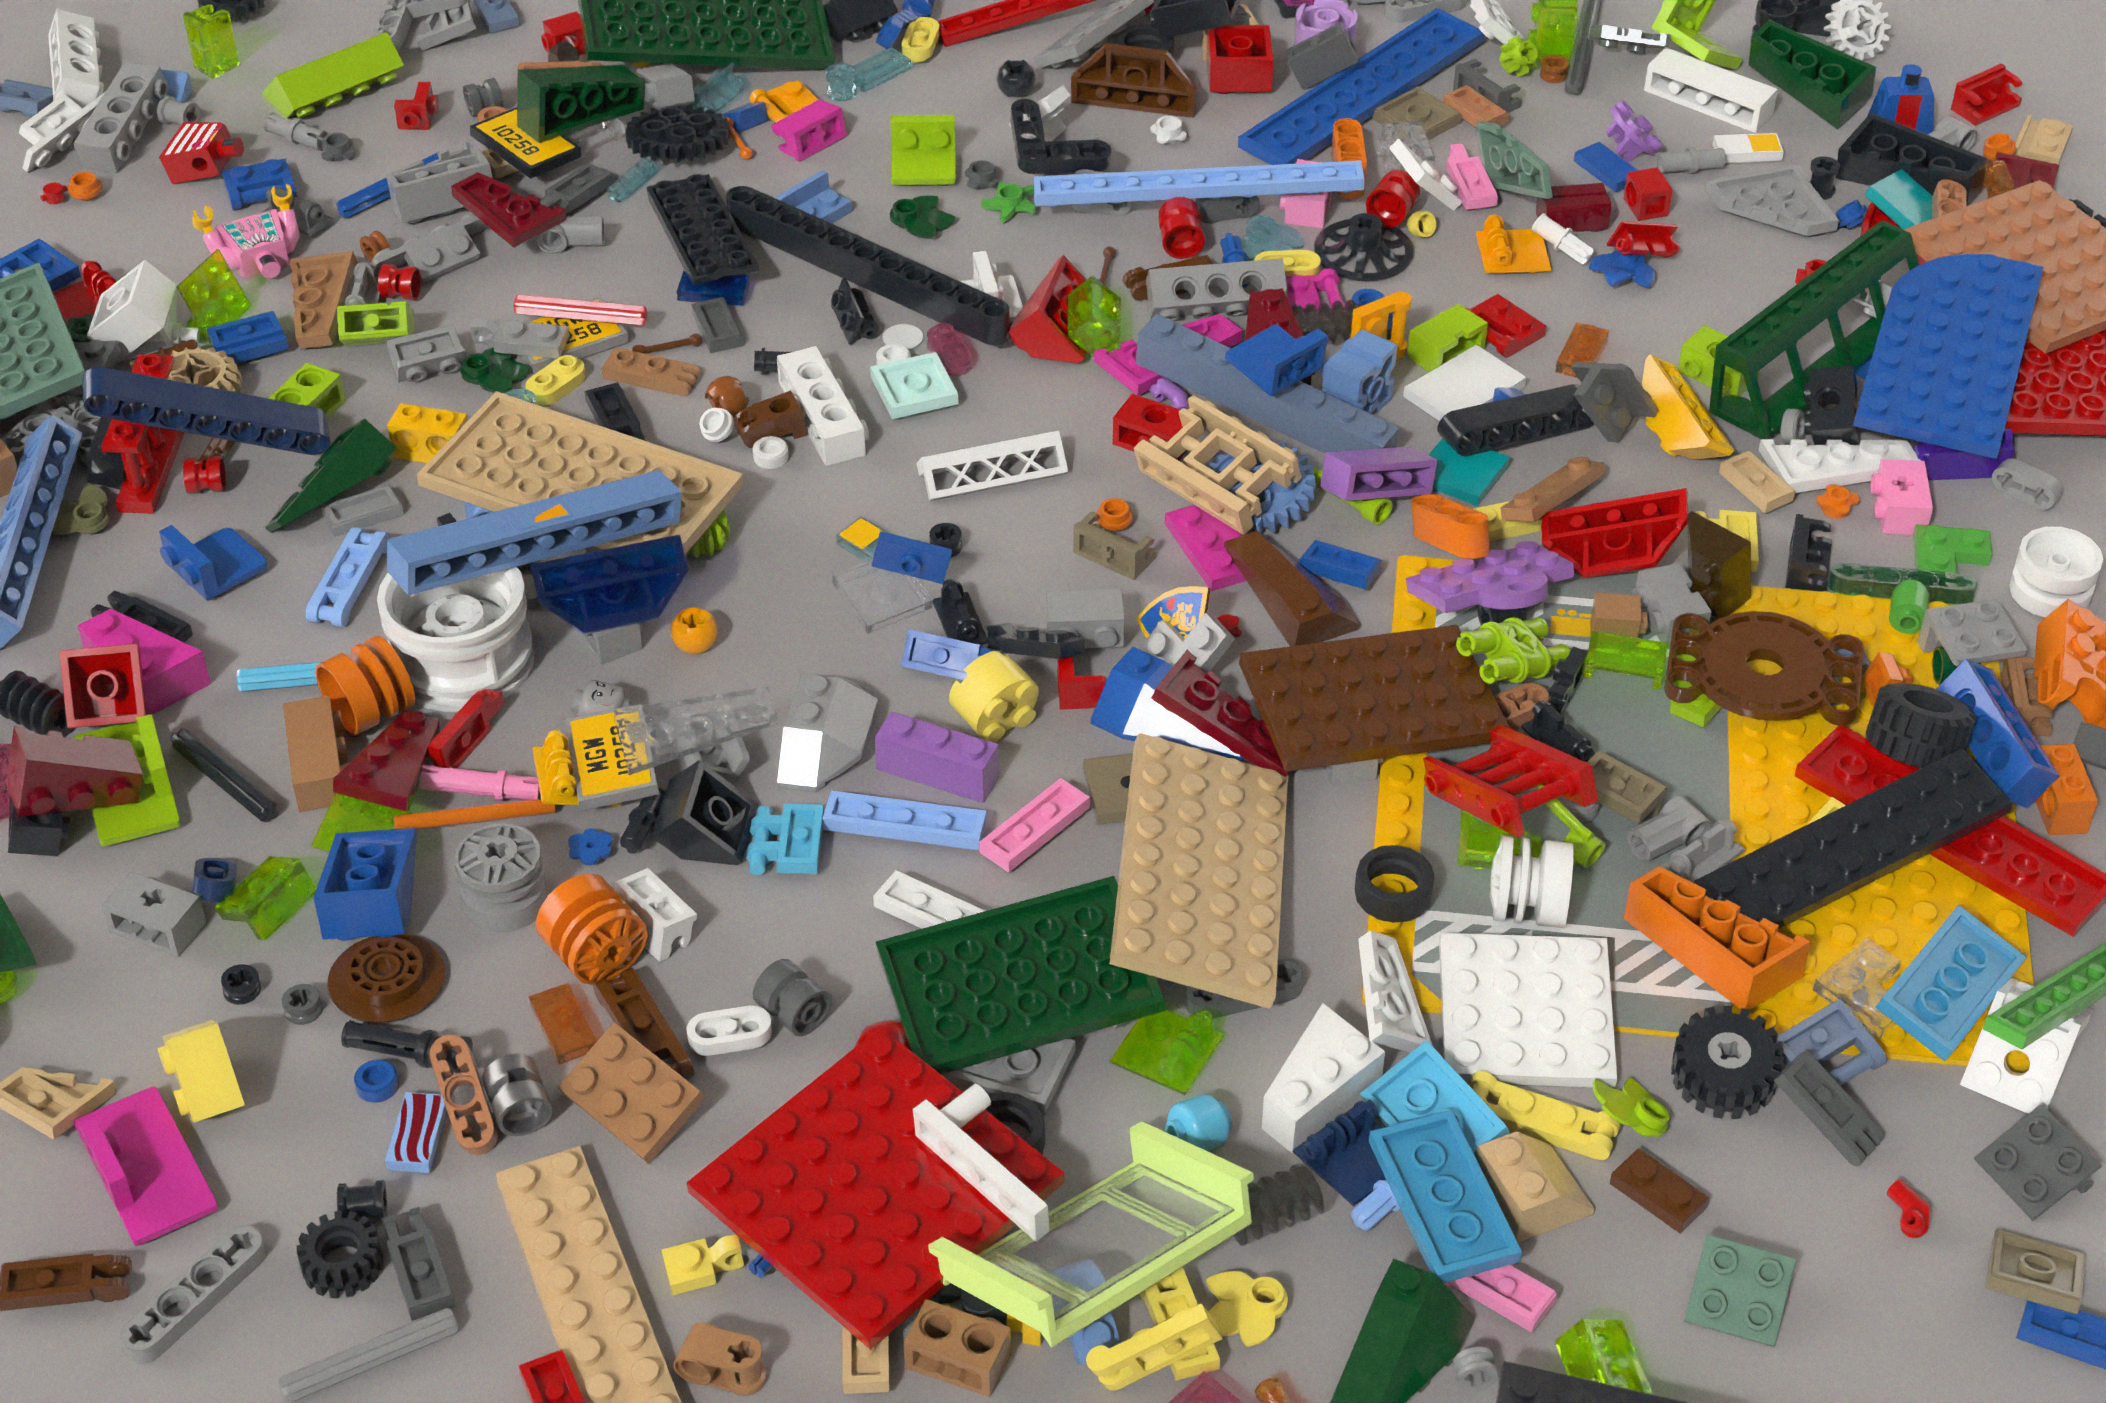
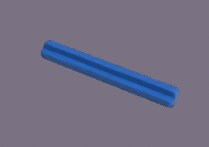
(369, 195)

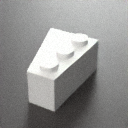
(1320, 1079)

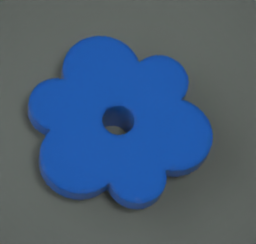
(590, 846)

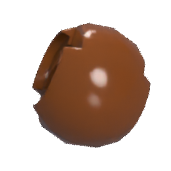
(727, 394)

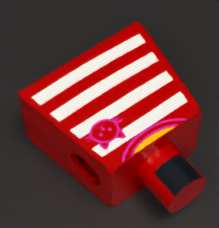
(199, 151)

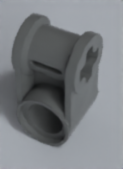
(1227, 208)

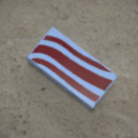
(416, 1133)

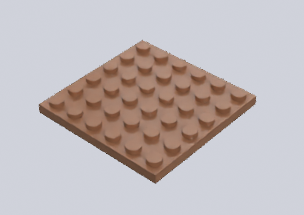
(2040, 229)

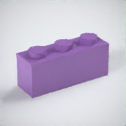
(1378, 473)
(937, 756)

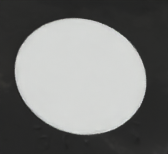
(904, 335)

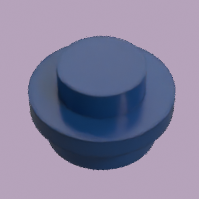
(1851, 214)

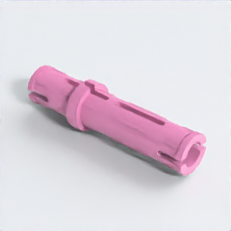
(471, 782)

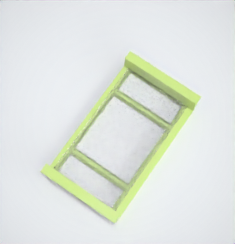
(1109, 1237)

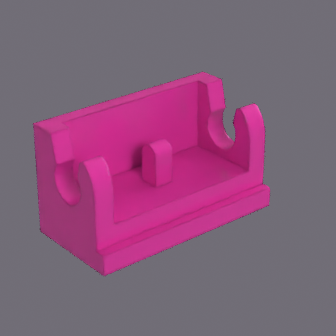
(810, 129)

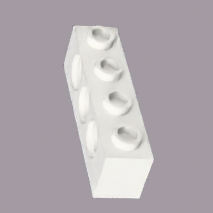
(75, 58)
(826, 411)

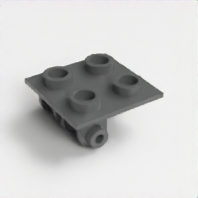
(2038, 1163)

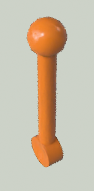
(746, 152)

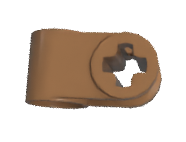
(716, 1355)

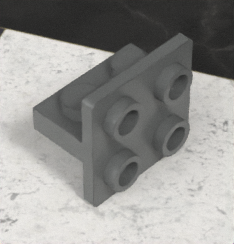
(1611, 397)

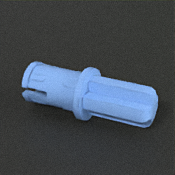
(1374, 1206)

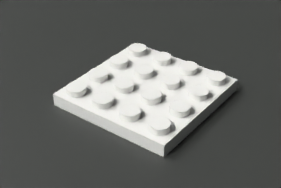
(1527, 1008)

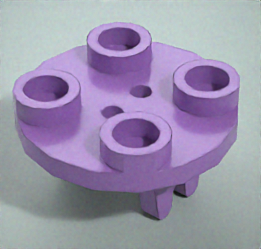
(1632, 132)

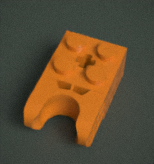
(2072, 661)

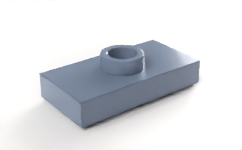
(497, 14)

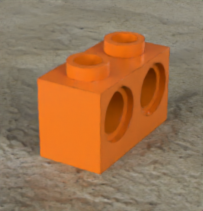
(2070, 800)

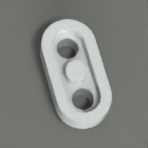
(729, 1030)

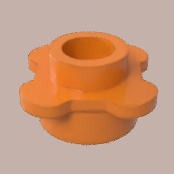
(1837, 501)

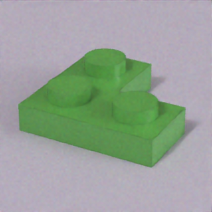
(1942, 547)

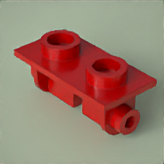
(1644, 237)

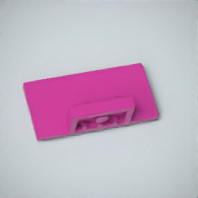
(145, 1166)

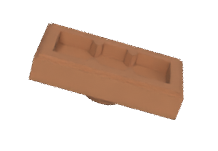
(1475, 106)

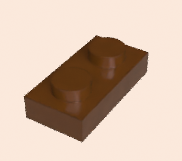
(1659, 1190)

